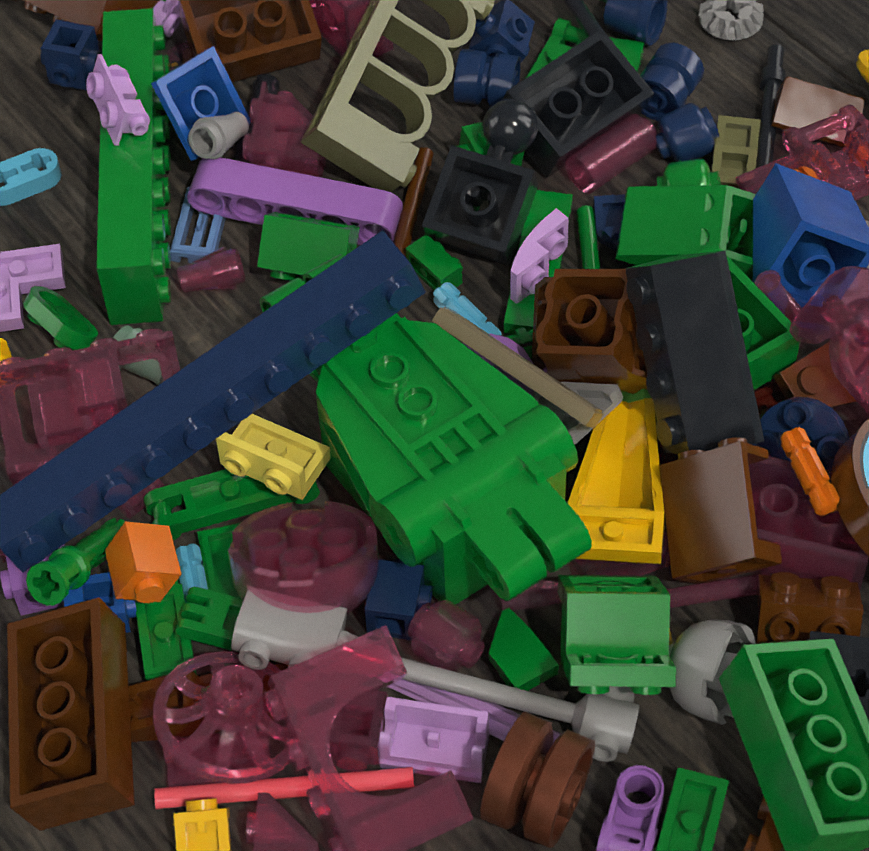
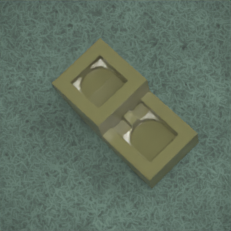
(735, 148)

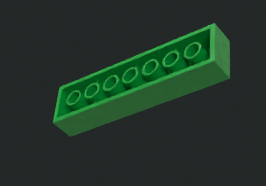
(133, 180)

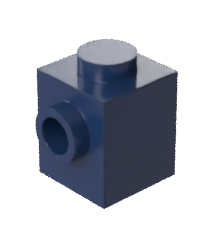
(396, 597)

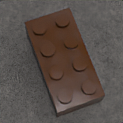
(69, 715)

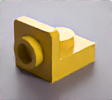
(202, 827)

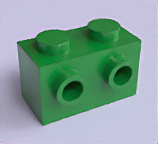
(300, 243)

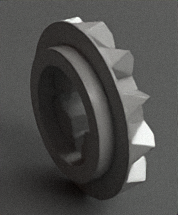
(724, 25)

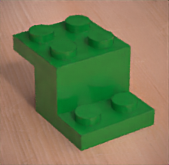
(615, 633)

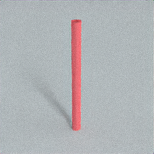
(280, 787)

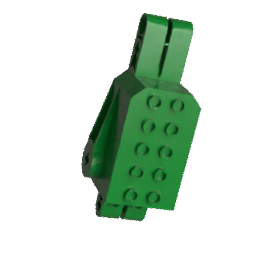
(447, 457)

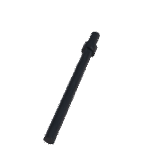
(770, 82)

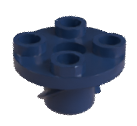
(819, 421)

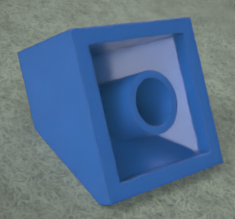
(197, 91)

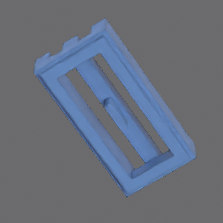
(195, 251)

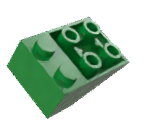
(685, 220)

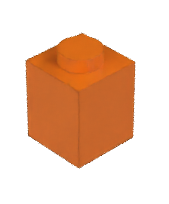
(142, 562)

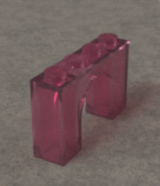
(308, 702)

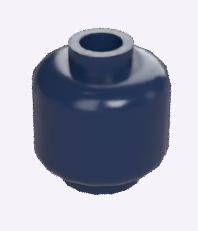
(686, 133)

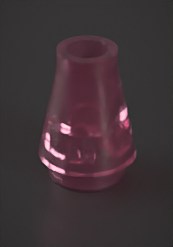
(213, 271)

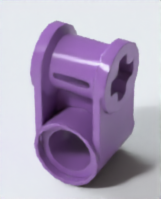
(631, 824)

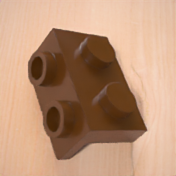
(796, 605)

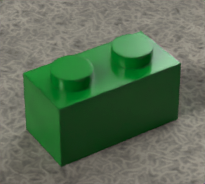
(434, 263)

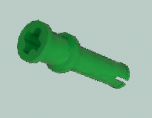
(70, 565)

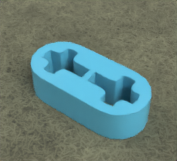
(24, 179)

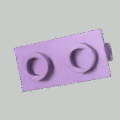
(116, 100)

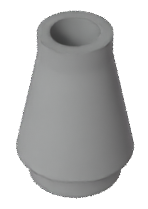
(216, 134)

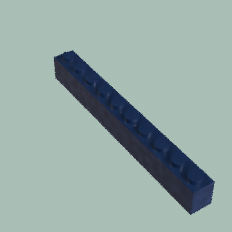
(205, 399)

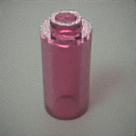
(611, 153)

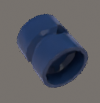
(483, 77)
(672, 77)

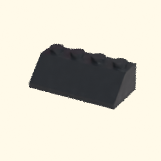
(693, 351)

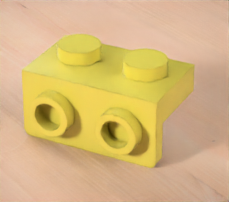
(273, 456)

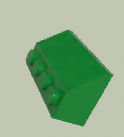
(804, 741)

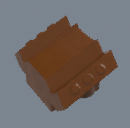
(587, 329)

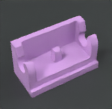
(434, 739)

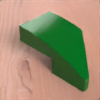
(520, 654)

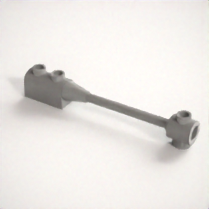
(294, 637)

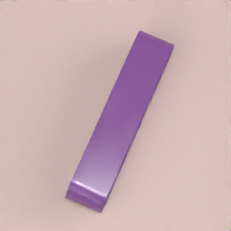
(252, 190)

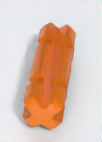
(810, 471)

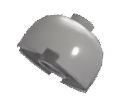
(700, 660)

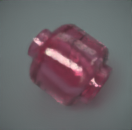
(446, 636)

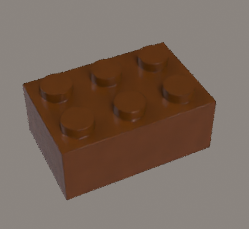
(252, 34)

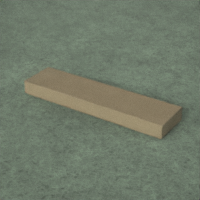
(518, 367)

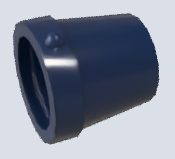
(636, 18)

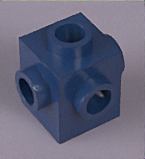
(503, 31)
(69, 54)

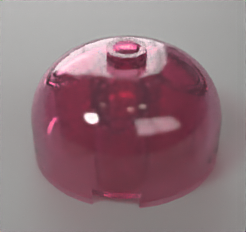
(306, 557)

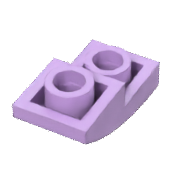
(531, 262)

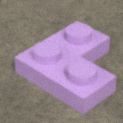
(20, 272)

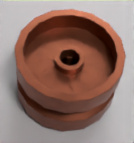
(537, 779)

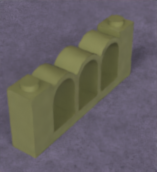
(358, 141)

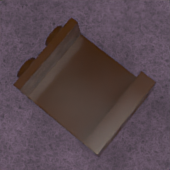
(714, 514)

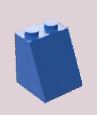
(806, 231)

